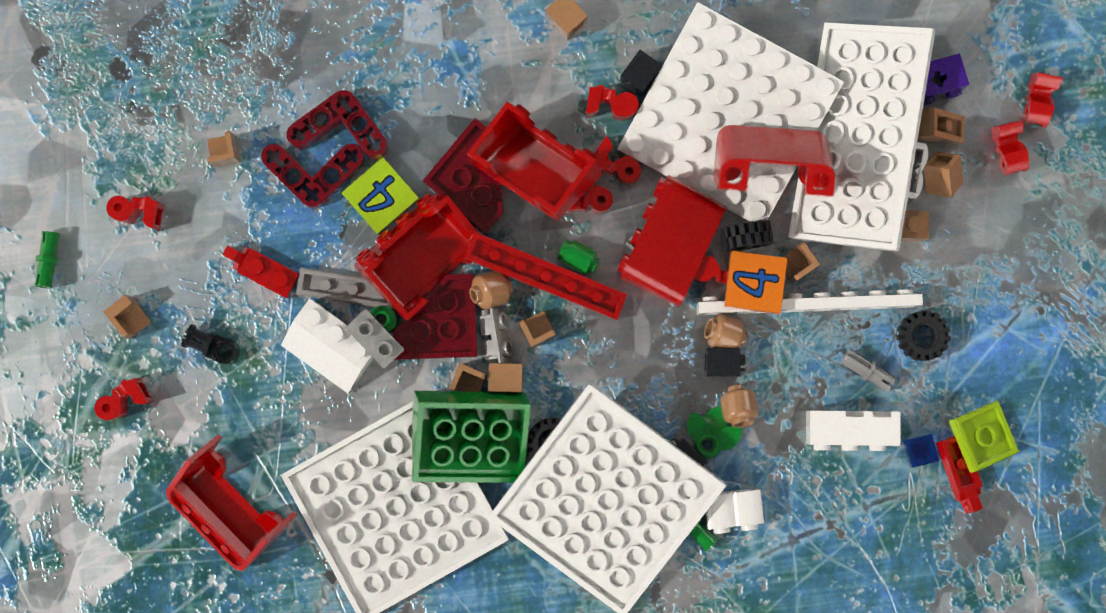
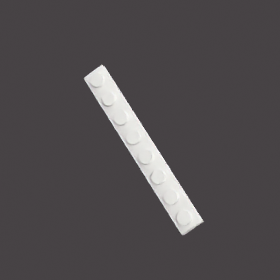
(823, 302)

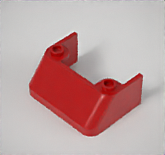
(221, 511)

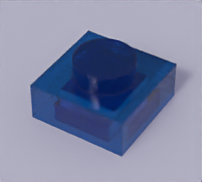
(921, 450)

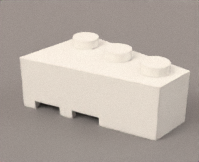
(852, 429)

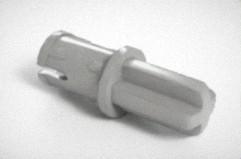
(868, 370)

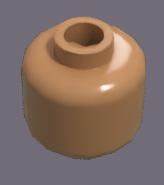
(490, 289)
(725, 332)
(739, 406)

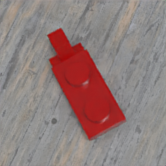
(263, 270)
(963, 483)

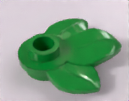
(712, 428)

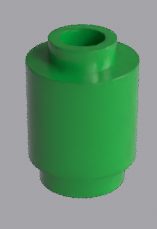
(578, 257)
(392, 318)

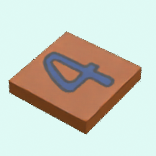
(755, 282)

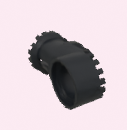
(210, 345)

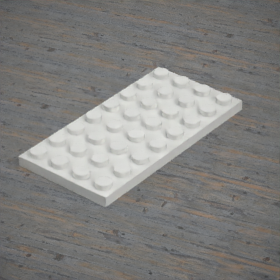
(869, 135)

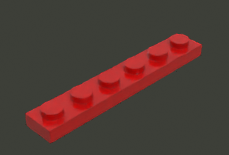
(544, 275)

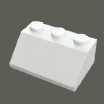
(327, 346)

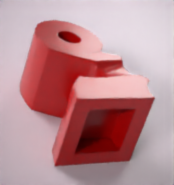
(1039, 100)
(622, 106)
(1012, 153)
(626, 168)
(597, 199)
(128, 210)
(710, 269)
(116, 406)

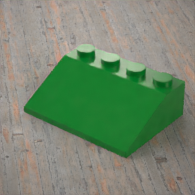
(469, 436)

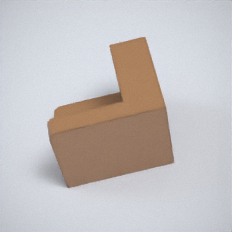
(566, 17)
(223, 150)
(943, 174)
(800, 262)
(127, 316)
(537, 329)
(505, 377)
(467, 379)

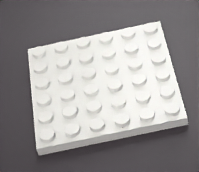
(720, 79)
(607, 500)
(381, 527)

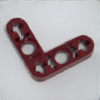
(337, 116)
(318, 181)

